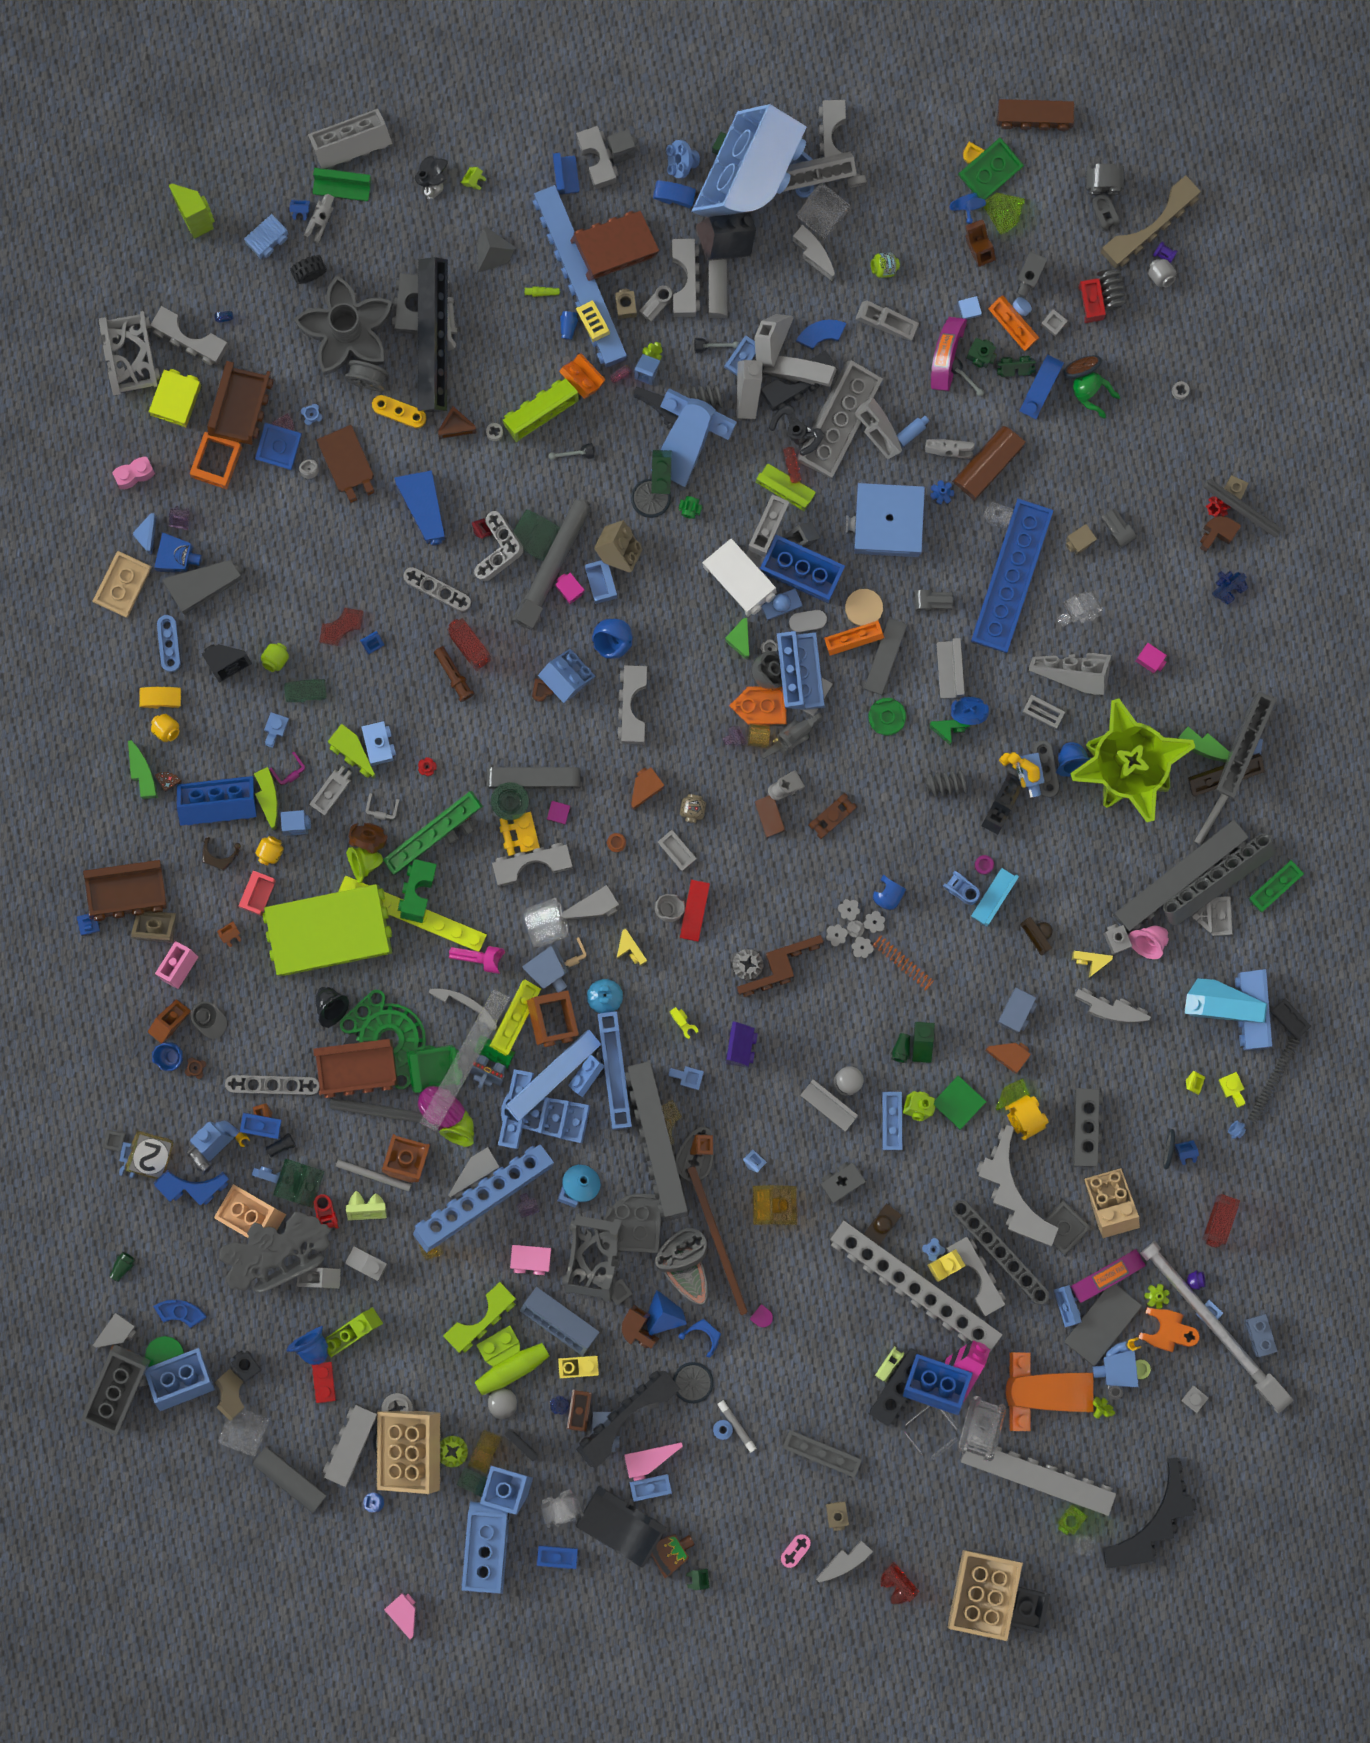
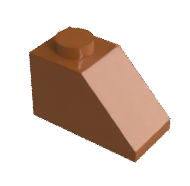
(645, 786)
(168, 1021)
(1010, 1055)

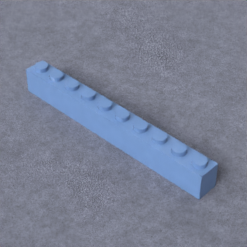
(560, 233)

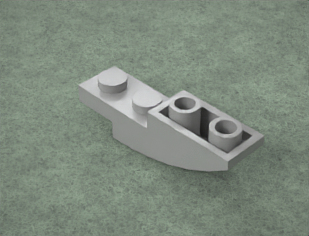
(1118, 1012)

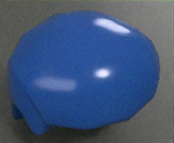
(170, 1051)

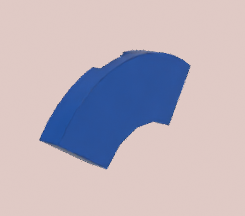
(821, 331)
(180, 1311)

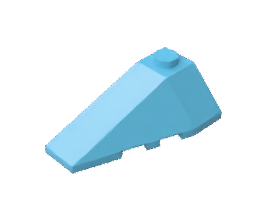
(1218, 1001)

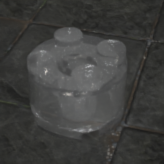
(561, 1509)

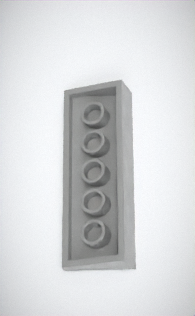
(838, 417)

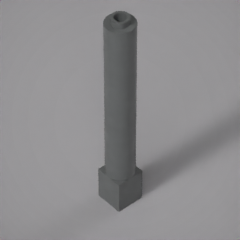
(532, 604)

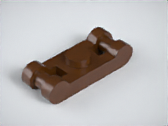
(832, 816)

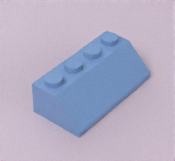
(1255, 1034)

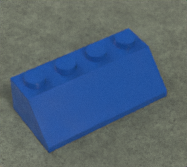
(802, 569)
(216, 800)

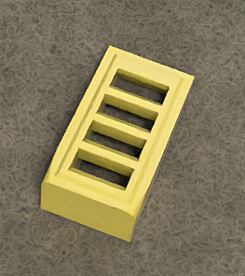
(600, 333)

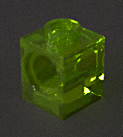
(1079, 1516)

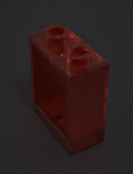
(468, 644)
(1221, 1220)

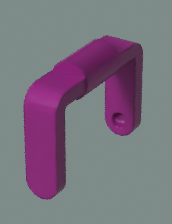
(294, 775)

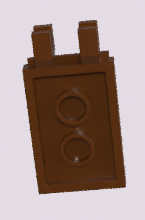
(346, 461)

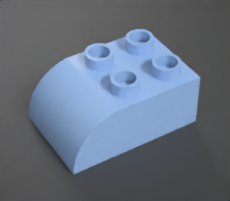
(751, 162)

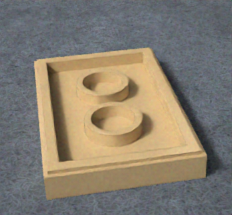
(122, 584)

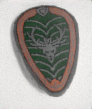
(690, 1282)

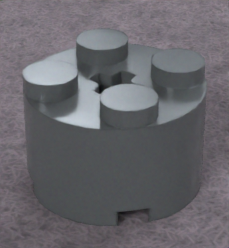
(1105, 179)

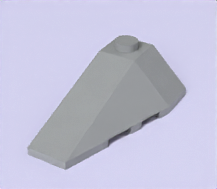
(1083, 674)

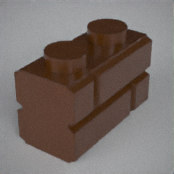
(579, 1410)

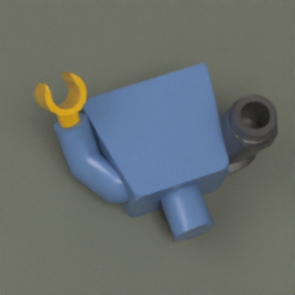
(211, 1141)
(1119, 1368)

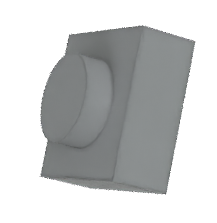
(1054, 322)
(1194, 1399)

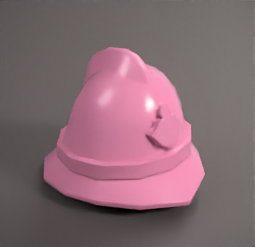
(1149, 941)

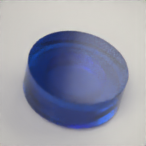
(223, 316)

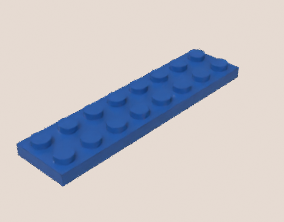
(1012, 575)

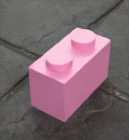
(176, 965)
(530, 1258)

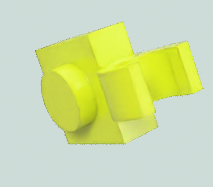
(680, 1018)
(1232, 1087)

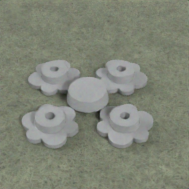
(855, 928)

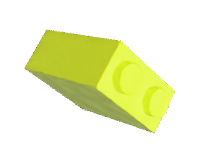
(175, 397)

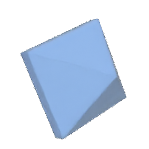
(754, 1161)

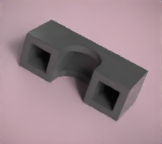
(405, 320)

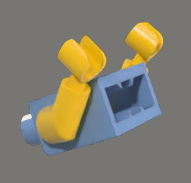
(1028, 770)

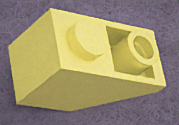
(578, 1367)

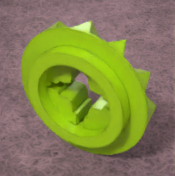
(461, 1452)

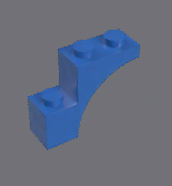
(201, 1192)

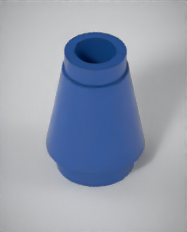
(568, 324)

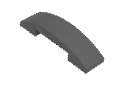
(885, 656)

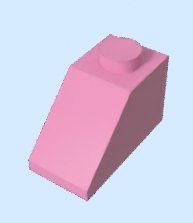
(403, 1613)

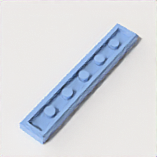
(553, 1075)

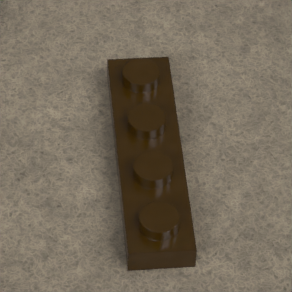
(1209, 779)

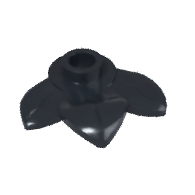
(431, 172)

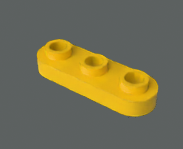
(405, 417)

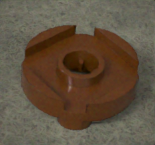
(367, 837)

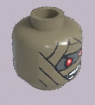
(692, 808)

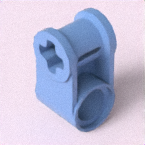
(961, 888)

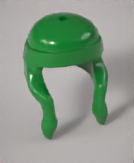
(1087, 386)

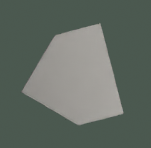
(1216, 916)

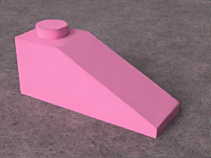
(646, 1461)

